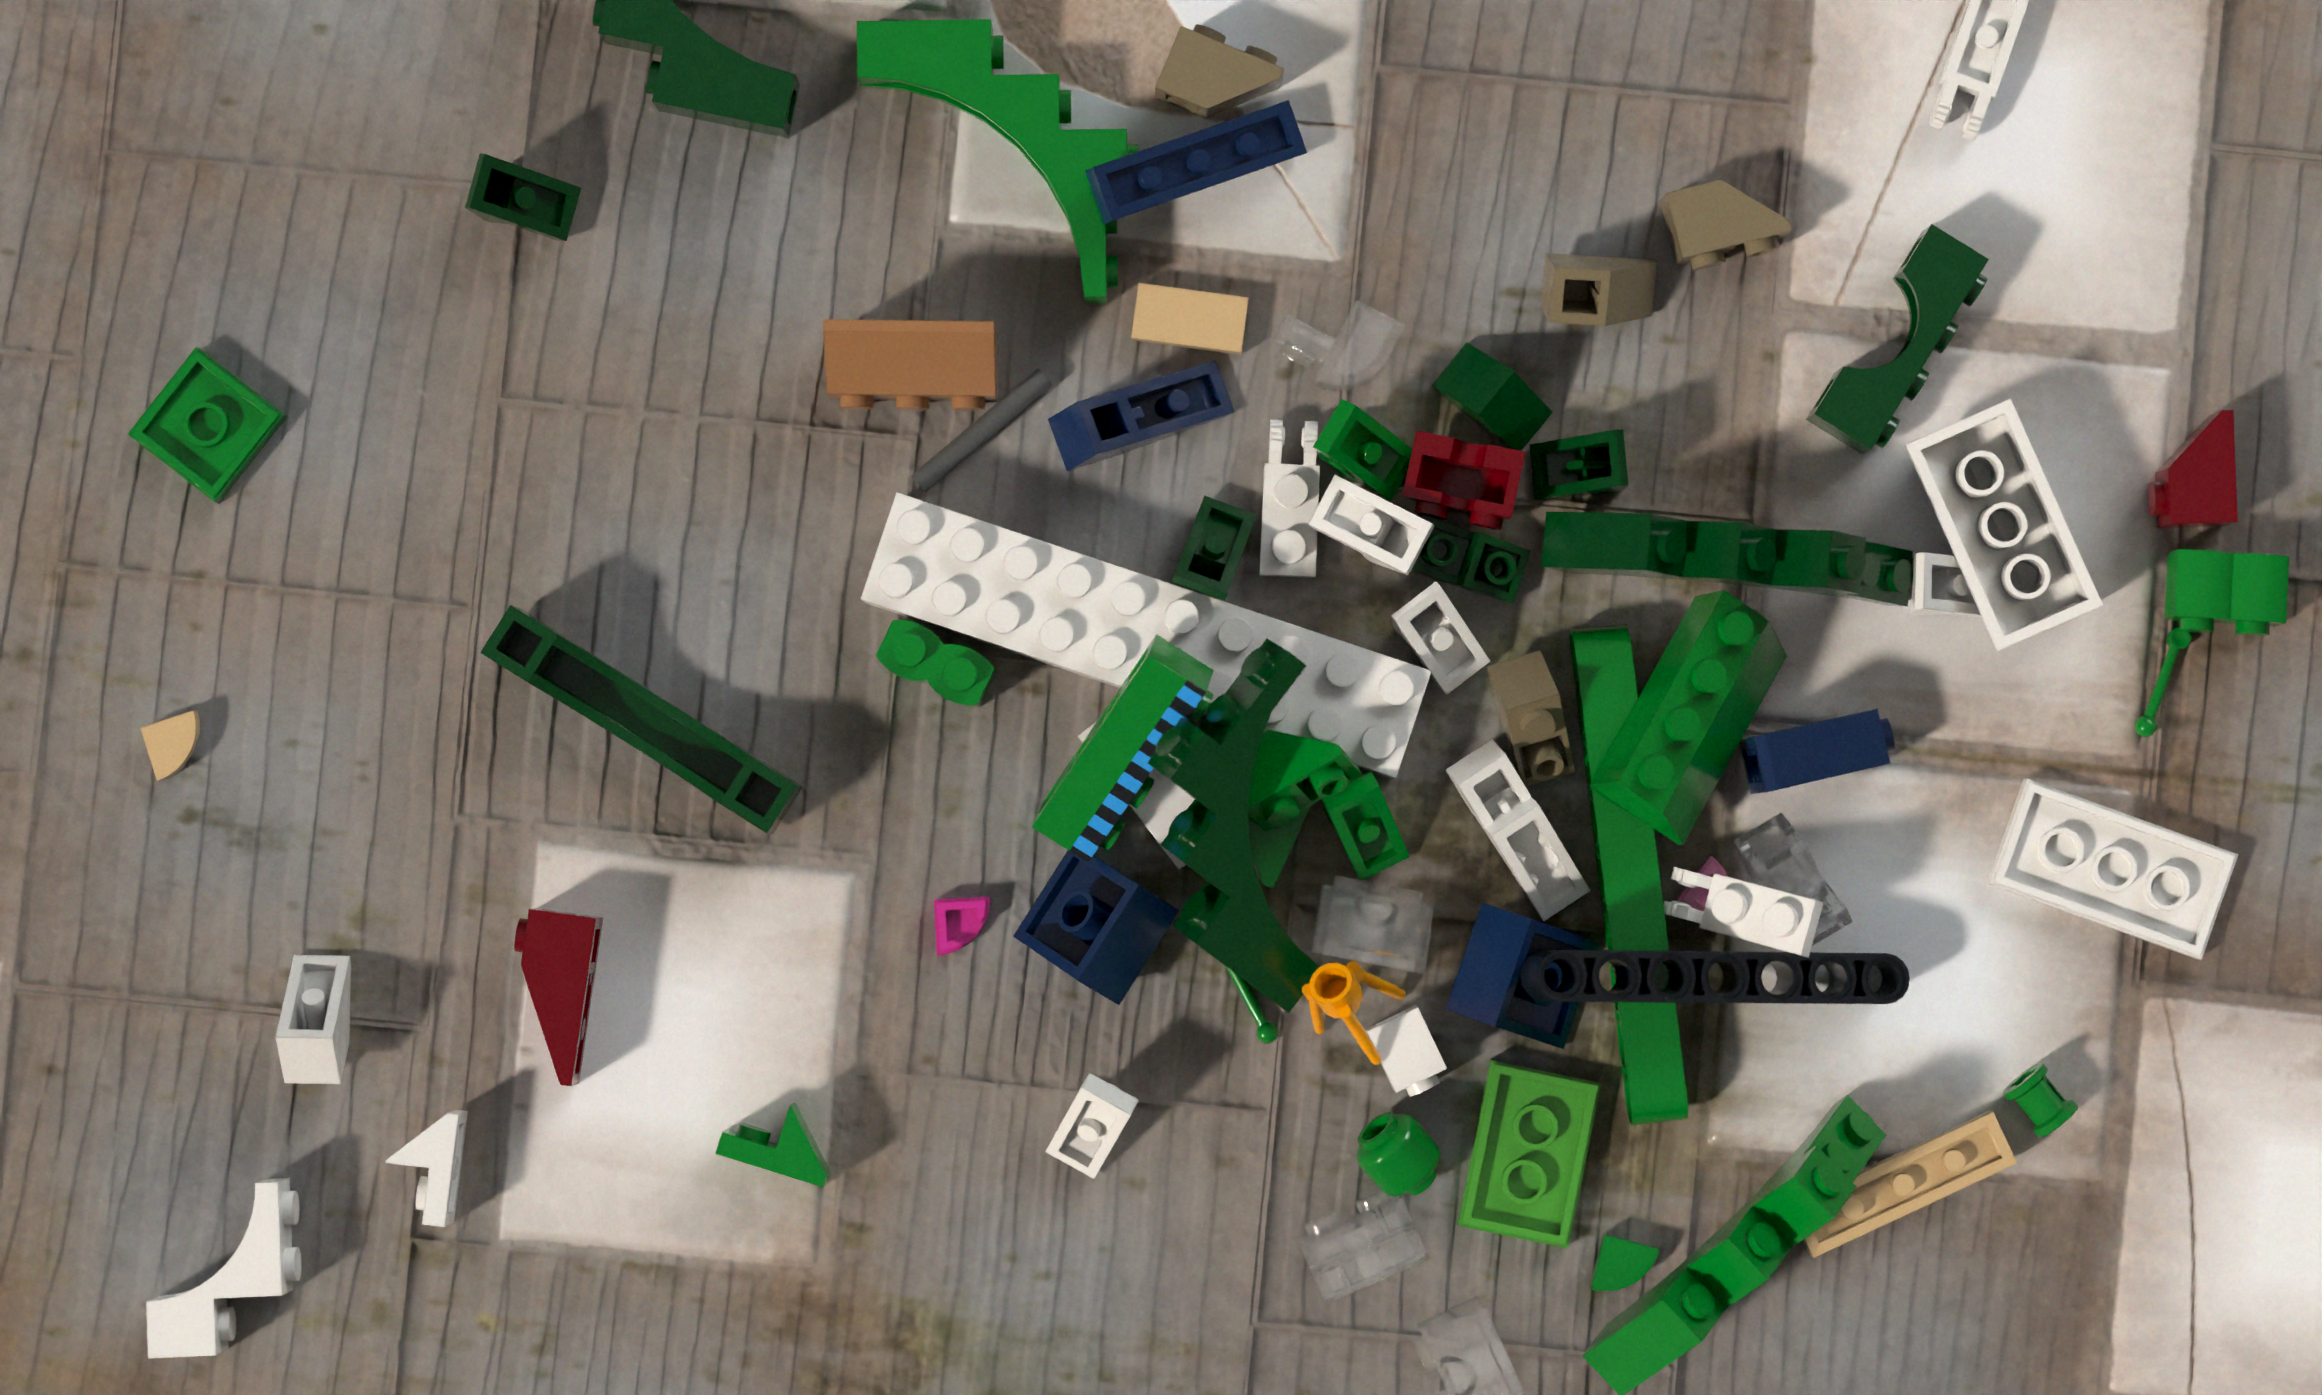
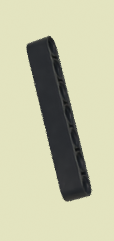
(1741, 977)

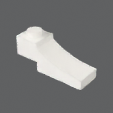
(1518, 829)

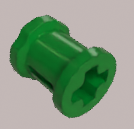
(2040, 1100)

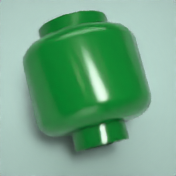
(1398, 1154)

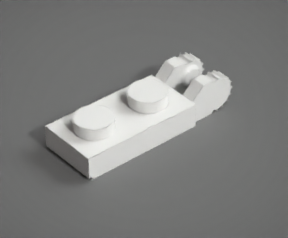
(1978, 59)
(1287, 507)
(1750, 912)

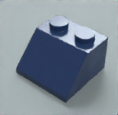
(1096, 925)
(1490, 978)

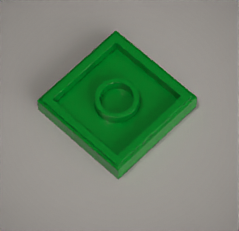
(207, 425)

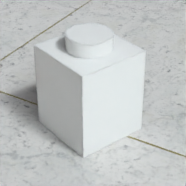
(1407, 1051)

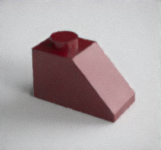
(2198, 479)

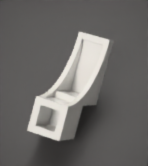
(262, 1265)

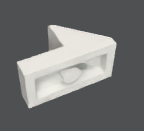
(1371, 525)
(1940, 587)
(1440, 638)
(1092, 1125)
(440, 1151)

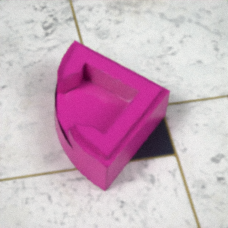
(959, 922)

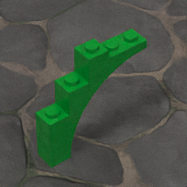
(957, 66)
(1741, 1253)

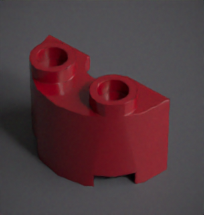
(1463, 479)

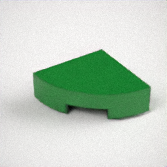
(1621, 1263)

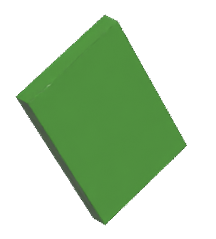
(1529, 1154)

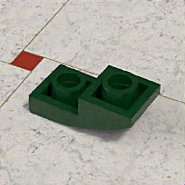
(1472, 561)

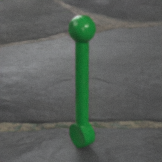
(2177, 640)
(1267, 1031)

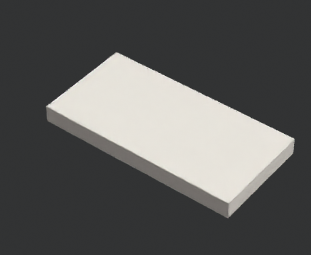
(2112, 869)

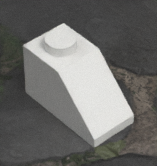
(315, 1020)

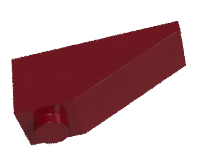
(560, 975)

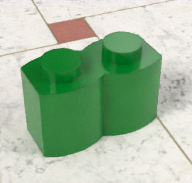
(2226, 589)
(922, 657)

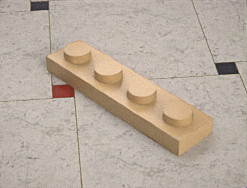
(1917, 1179)

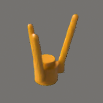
(1339, 995)

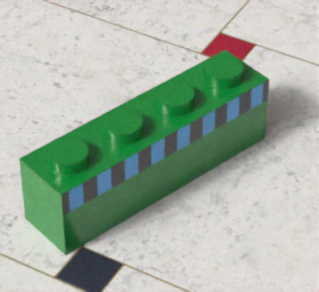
(1112, 760)

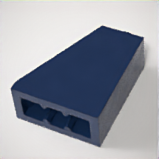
(1816, 751)

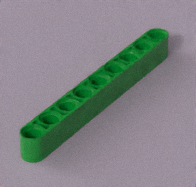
(1627, 879)

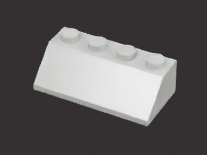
(2004, 525)

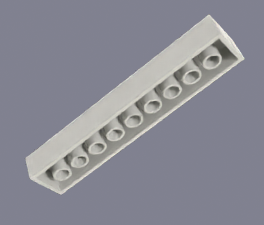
(1105, 616)

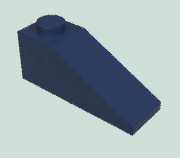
(1139, 415)

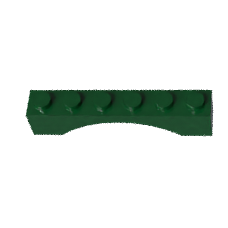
(641, 719)

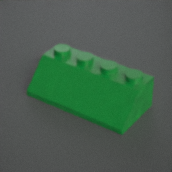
(1692, 714)

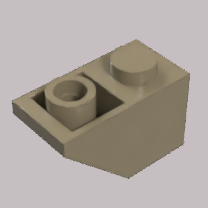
(1213, 76)
(1718, 220)
(1597, 289)
(1531, 718)

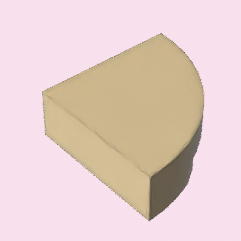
(171, 743)

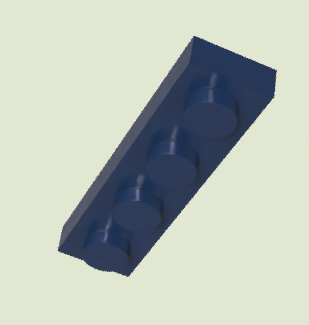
(1195, 161)

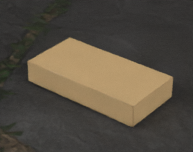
(1189, 318)

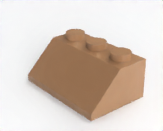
(911, 363)

